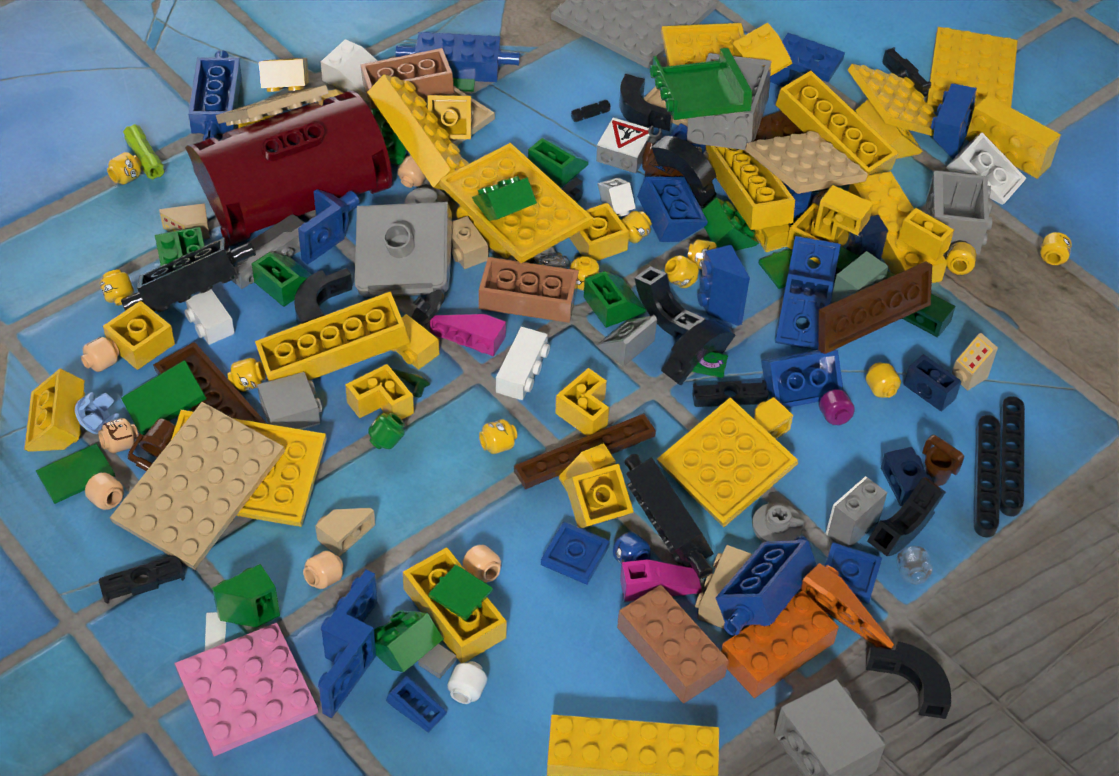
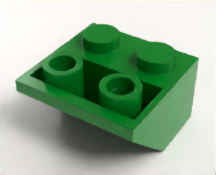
(556, 161)
(505, 197)
(727, 226)
(178, 243)
(279, 276)
(611, 298)
(247, 598)
(405, 639)

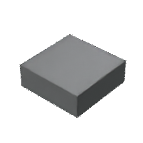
(437, 661)

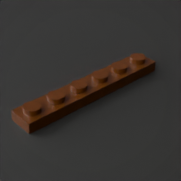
(556, 461)

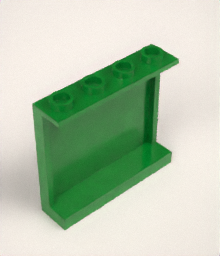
(703, 87)

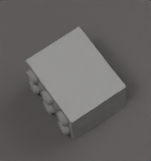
(961, 204)
(829, 734)

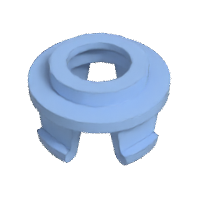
(98, 409)

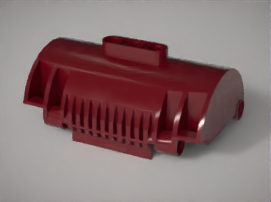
(261, 188)

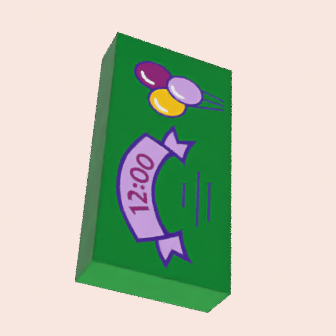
(712, 364)

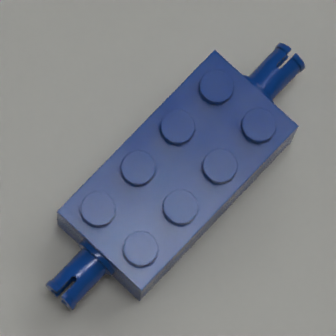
(467, 55)
(214, 92)
(765, 584)

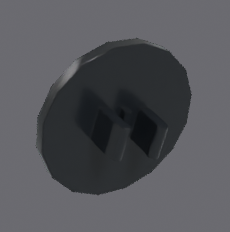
(427, 307)

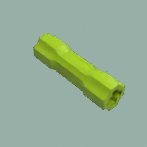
(149, 160)

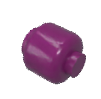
(836, 407)

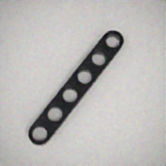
(1014, 455)
(990, 475)

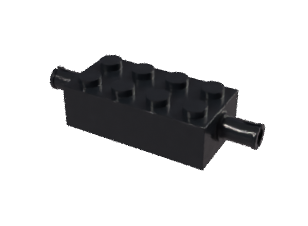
(189, 275)
(668, 515)

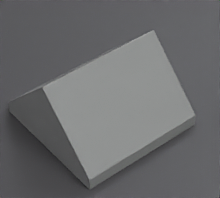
(629, 339)

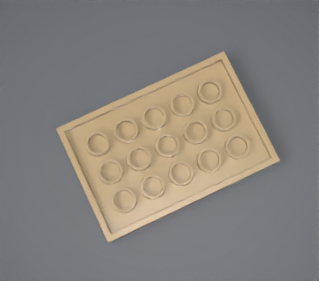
(197, 485)

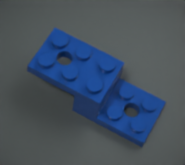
(803, 57)
(807, 291)
(348, 643)

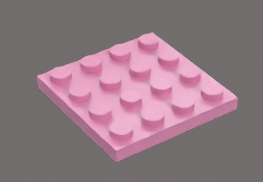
(246, 689)

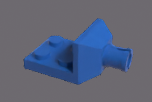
(327, 226)

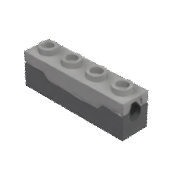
(279, 239)

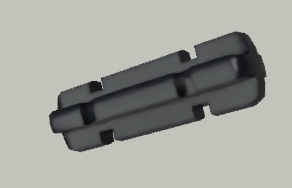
(590, 110)

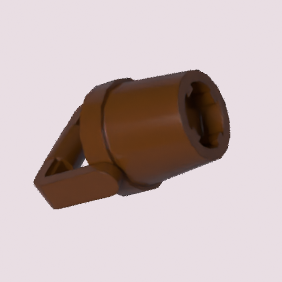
(153, 442)
(941, 460)

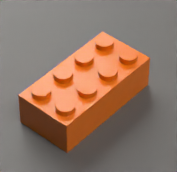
(769, 653)

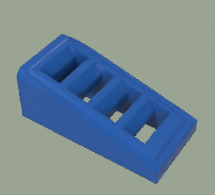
(396, 701)

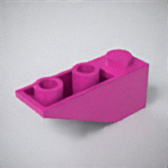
(471, 330)
(645, 575)

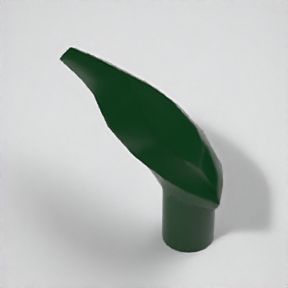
(416, 380)

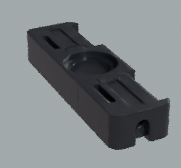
(900, 66)
(714, 394)
(124, 581)

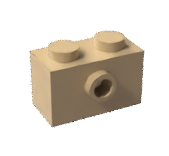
(467, 243)

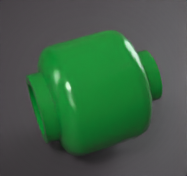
(386, 431)

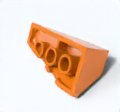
(841, 603)

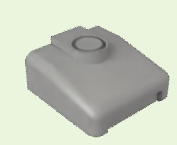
(403, 249)

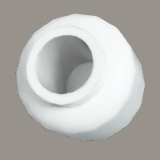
(467, 682)

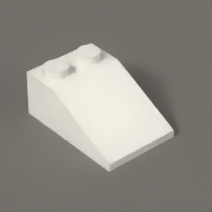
(343, 67)
(985, 159)

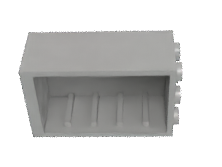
(738, 128)

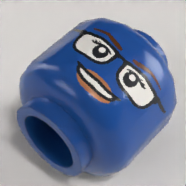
(631, 548)

